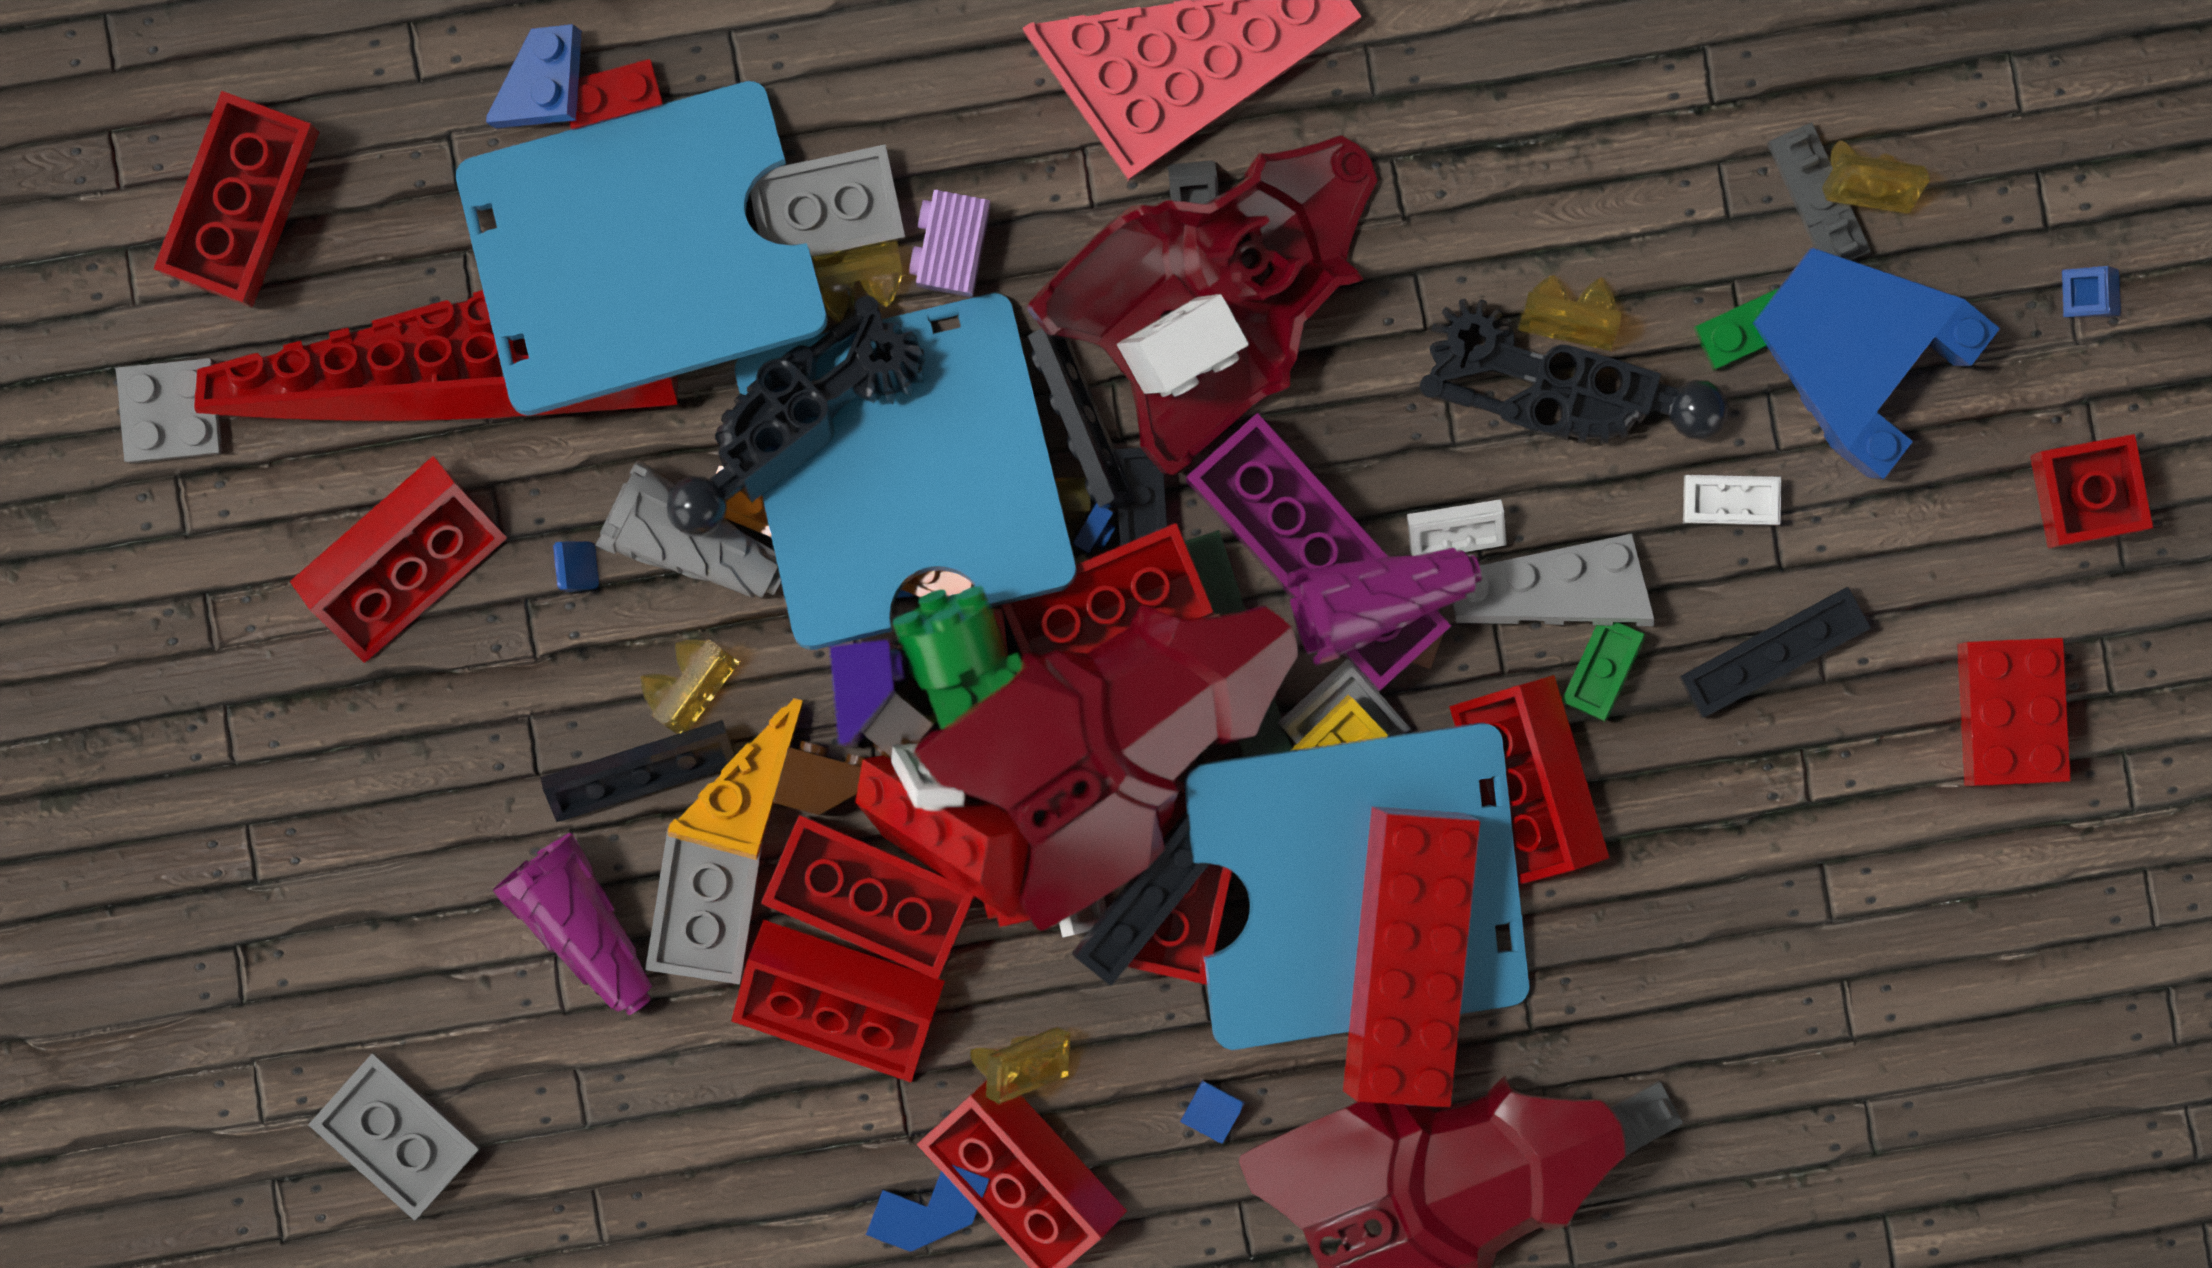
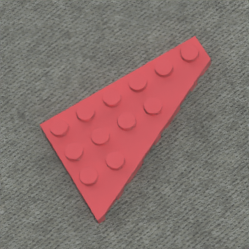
(1175, 68)

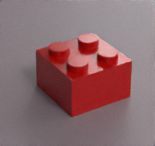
(2091, 491)

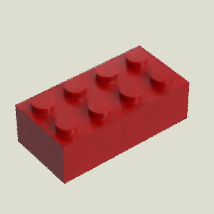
(236, 199)
(868, 897)

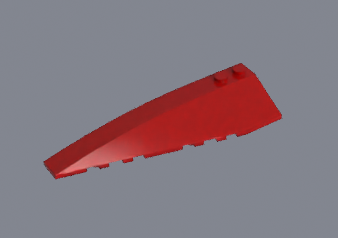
(404, 368)

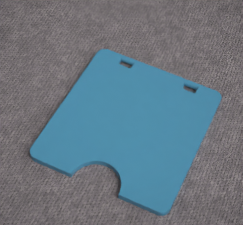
(634, 249)
(921, 483)
(1299, 844)

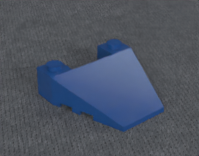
(1852, 338)

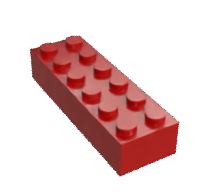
(1411, 956)

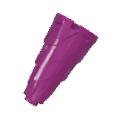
(1362, 600)
(576, 919)

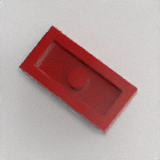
(616, 93)

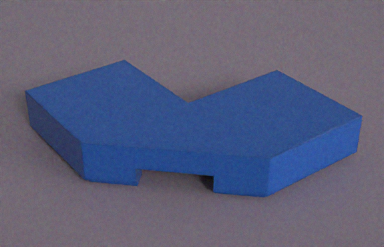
(916, 1225)

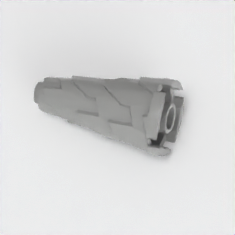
(643, 532)

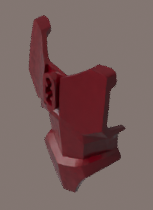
(1264, 245)
(1125, 725)
(1438, 1180)

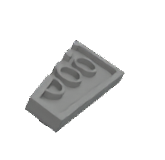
(1572, 583)

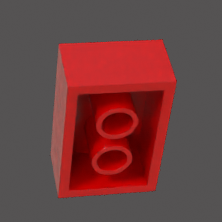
(2013, 711)

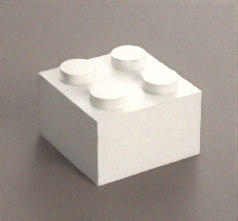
(1182, 345)

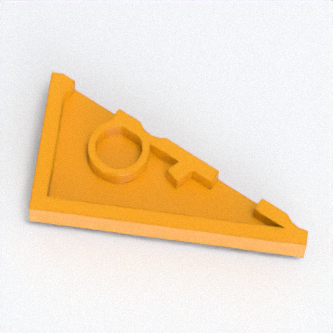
(738, 804)

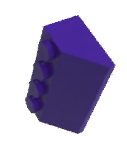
(863, 684)

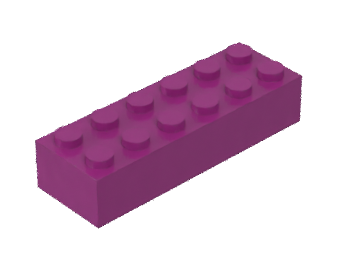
(1298, 524)

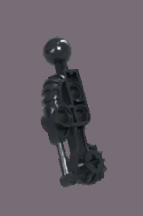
(1695, 408)
(775, 418)

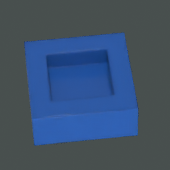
(1095, 531)

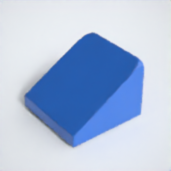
(2091, 292)
(575, 565)
(1212, 1111)

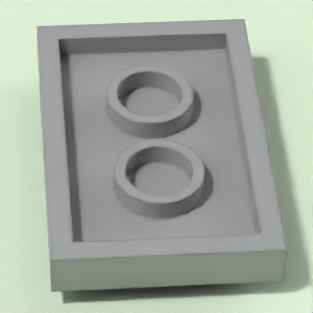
(830, 203)
(702, 912)
(394, 1136)

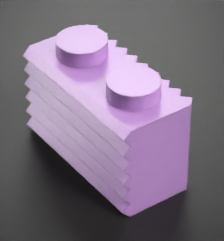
(951, 243)

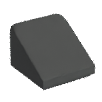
(1193, 182)

